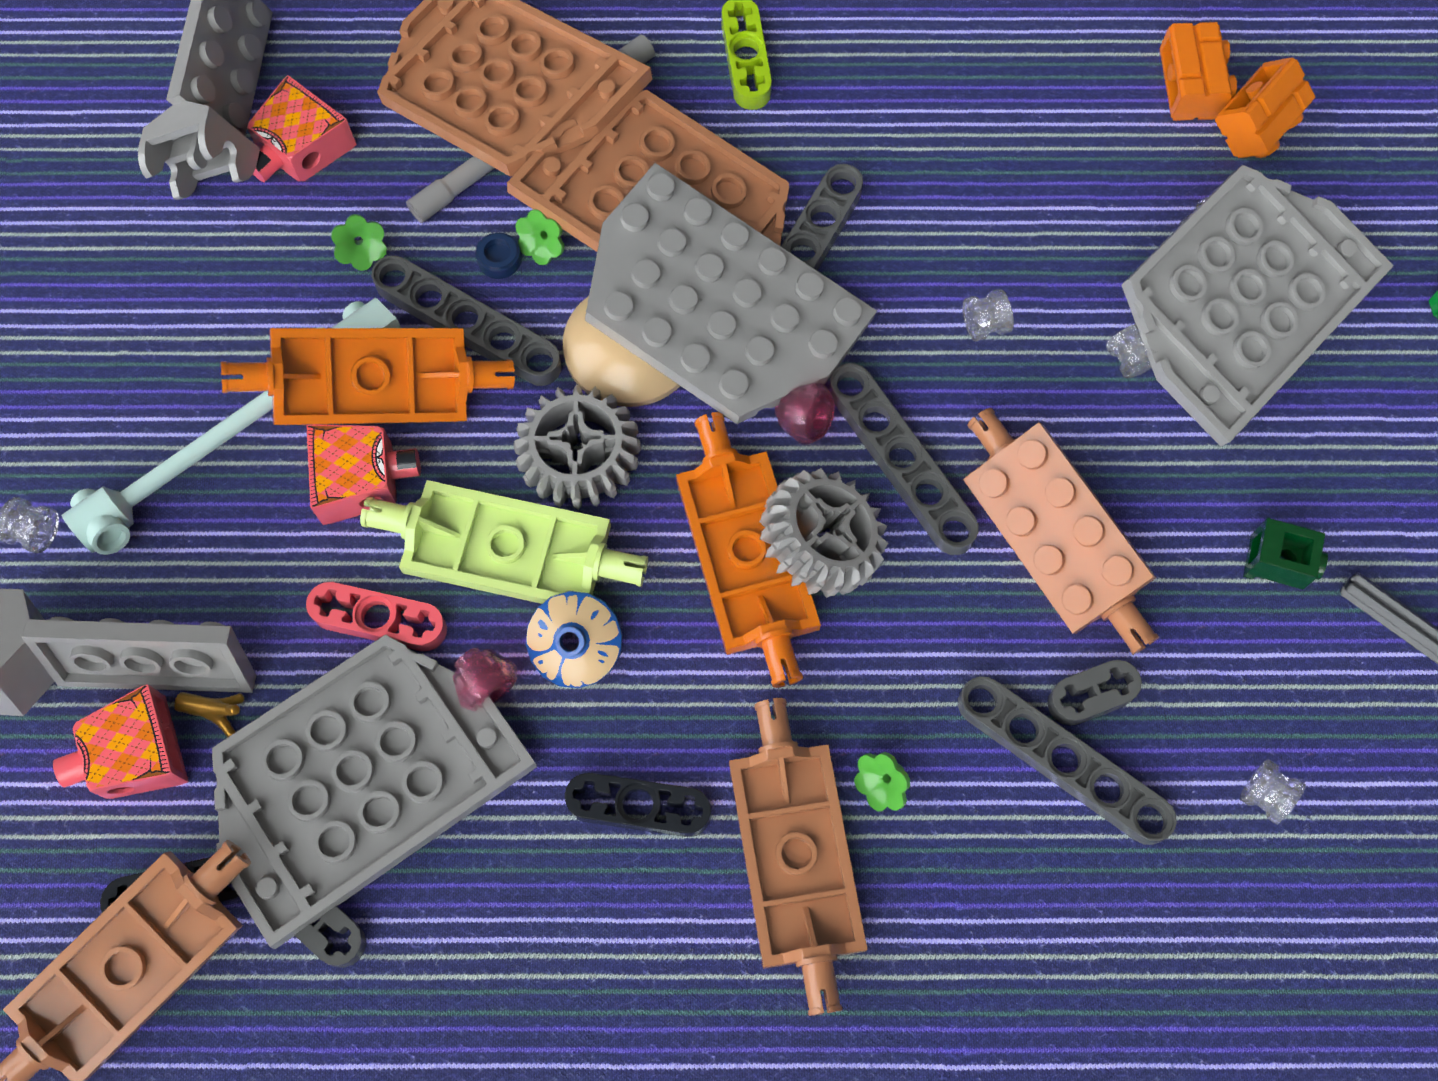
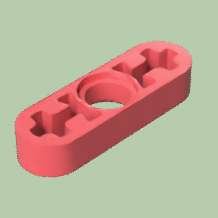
(347, 595)

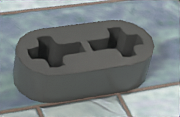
(1089, 682)
(317, 942)

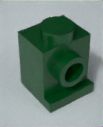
(1297, 544)

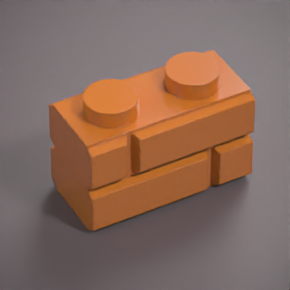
(1196, 70)
(1265, 108)

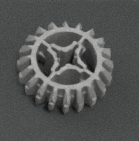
(540, 442)
(838, 558)

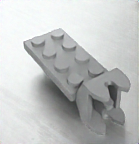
(209, 97)
(111, 655)

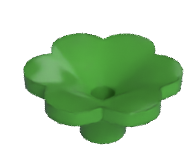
(539, 237)
(358, 252)
(882, 781)

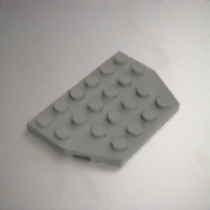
(1247, 296)
(716, 300)
(354, 781)

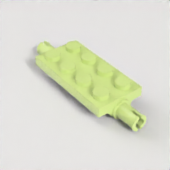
(502, 543)

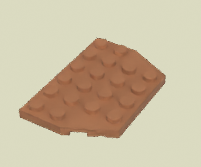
(504, 78)
(593, 178)

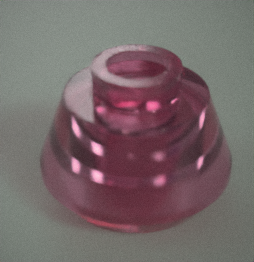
(806, 412)
(482, 675)

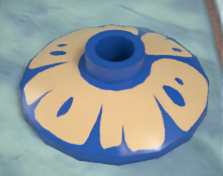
(597, 633)

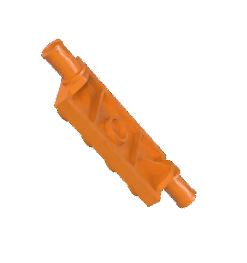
(367, 375)
(747, 596)

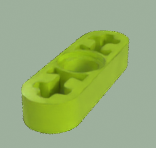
(738, 67)

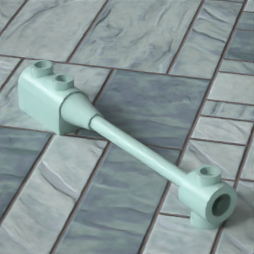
(104, 515)

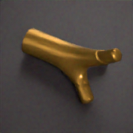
(211, 708)

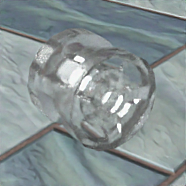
(988, 315)
(1130, 351)
(28, 525)
(1272, 791)

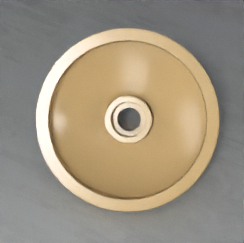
(601, 362)

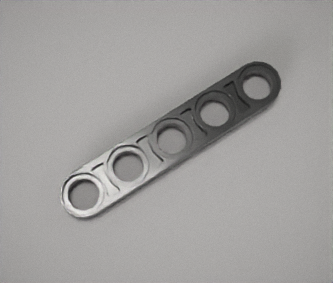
(831, 202)
(455, 302)
(906, 479)
(1090, 763)

